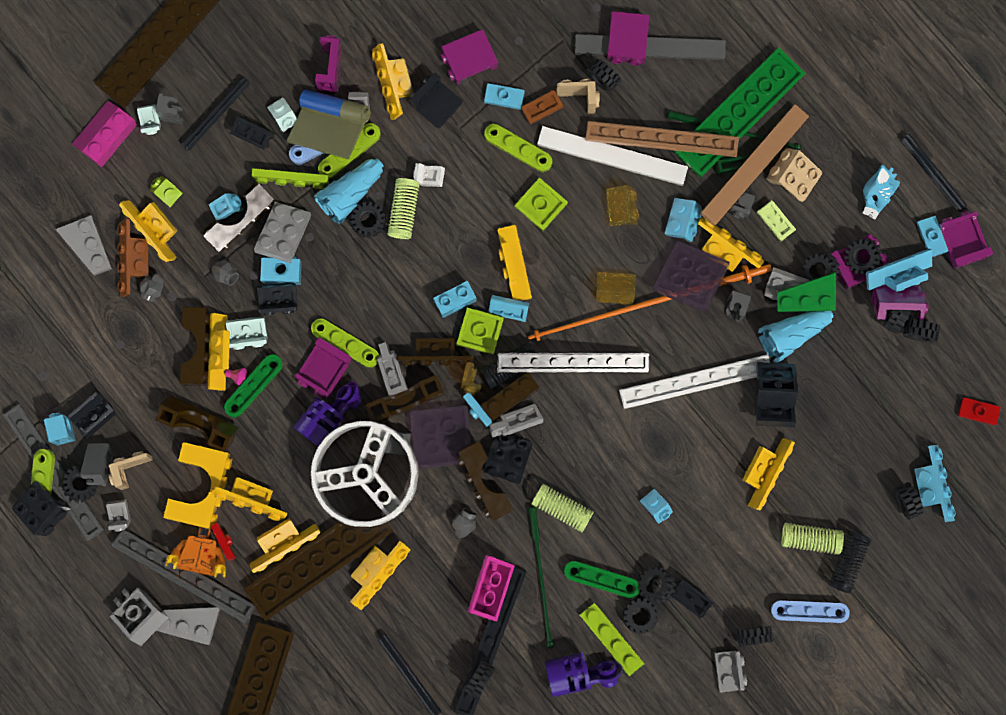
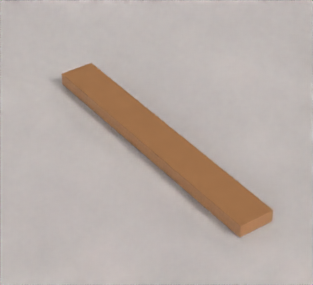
(662, 138)
(754, 165)

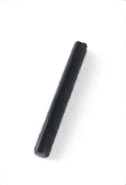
(215, 114)
(934, 173)
(409, 675)

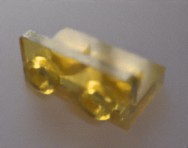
(622, 206)
(615, 288)
(469, 376)

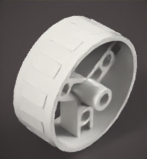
(323, 480)

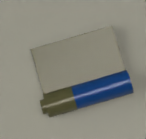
(328, 123)

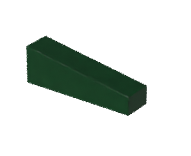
(729, 165)

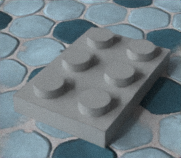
(282, 232)

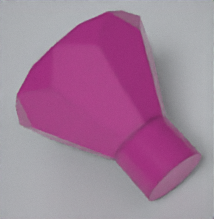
(237, 376)

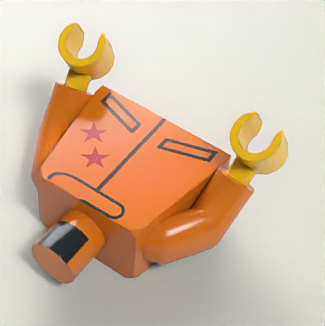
(198, 555)

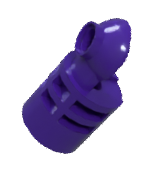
(329, 416)
(571, 674)

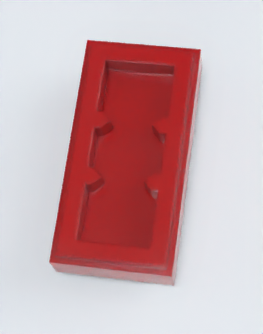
(979, 411)
(224, 541)

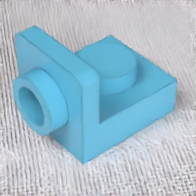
(225, 206)

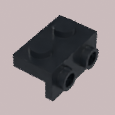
(277, 299)
(92, 414)

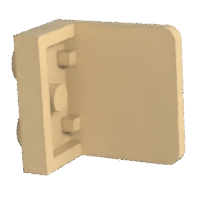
(581, 88)
(795, 173)
(118, 475)

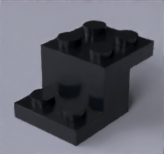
(776, 394)

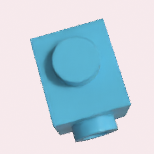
(656, 506)

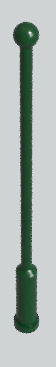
(696, 121)
(536, 536)

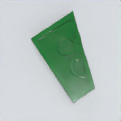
(809, 296)

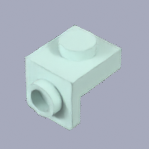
(282, 114)
(149, 119)

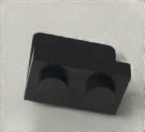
(435, 101)
(508, 457)
(39, 510)

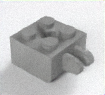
(138, 615)

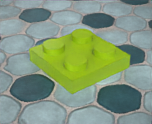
(541, 204)
(480, 331)

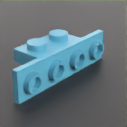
(901, 273)
(933, 484)

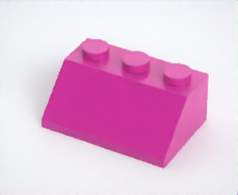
(104, 133)
(491, 588)

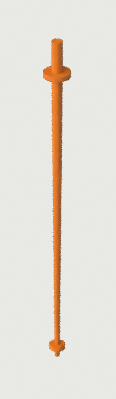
(746, 274)

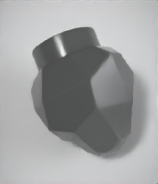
(225, 272)
(151, 287)
(464, 522)

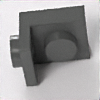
(742, 206)

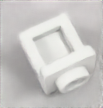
(429, 175)

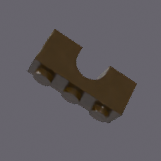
(510, 396)

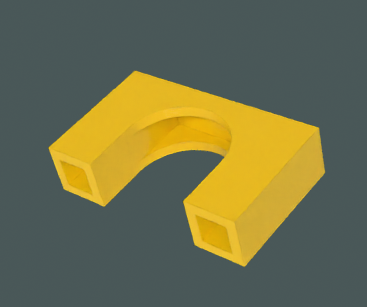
(203, 512)

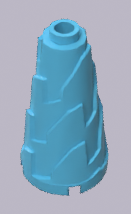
(344, 194)
(785, 336)

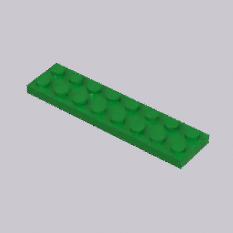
(746, 105)

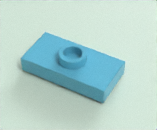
(504, 96)
(932, 236)
(508, 308)
(476, 411)

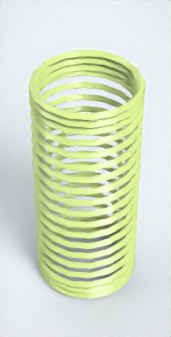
(396, 231)
(559, 508)
(825, 544)

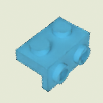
(683, 219)

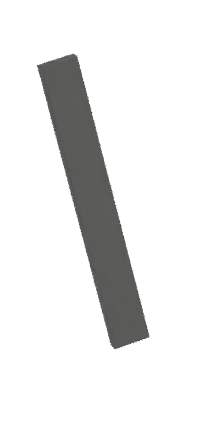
(657, 47)
(33, 441)
(191, 581)

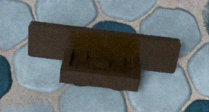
(435, 350)

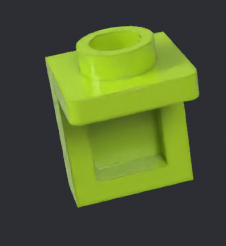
(165, 191)

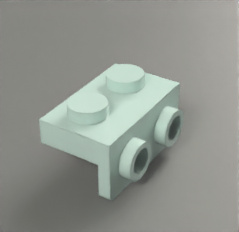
(247, 332)

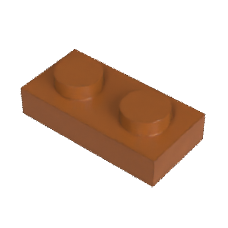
(542, 107)

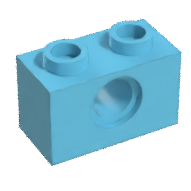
(290, 276)
(455, 299)
(59, 429)

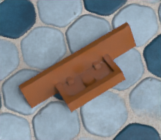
(132, 257)

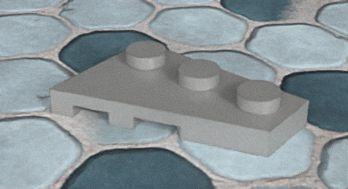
(87, 244)
(191, 623)

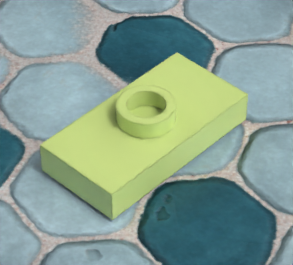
(776, 221)

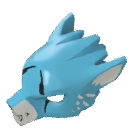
(883, 186)

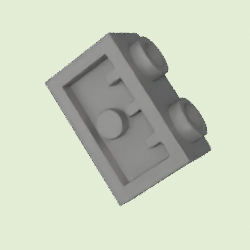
(780, 280)
(729, 671)

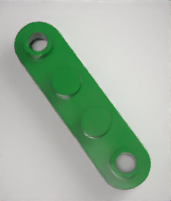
(253, 386)
(601, 579)

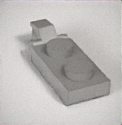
(391, 370)
(516, 421)

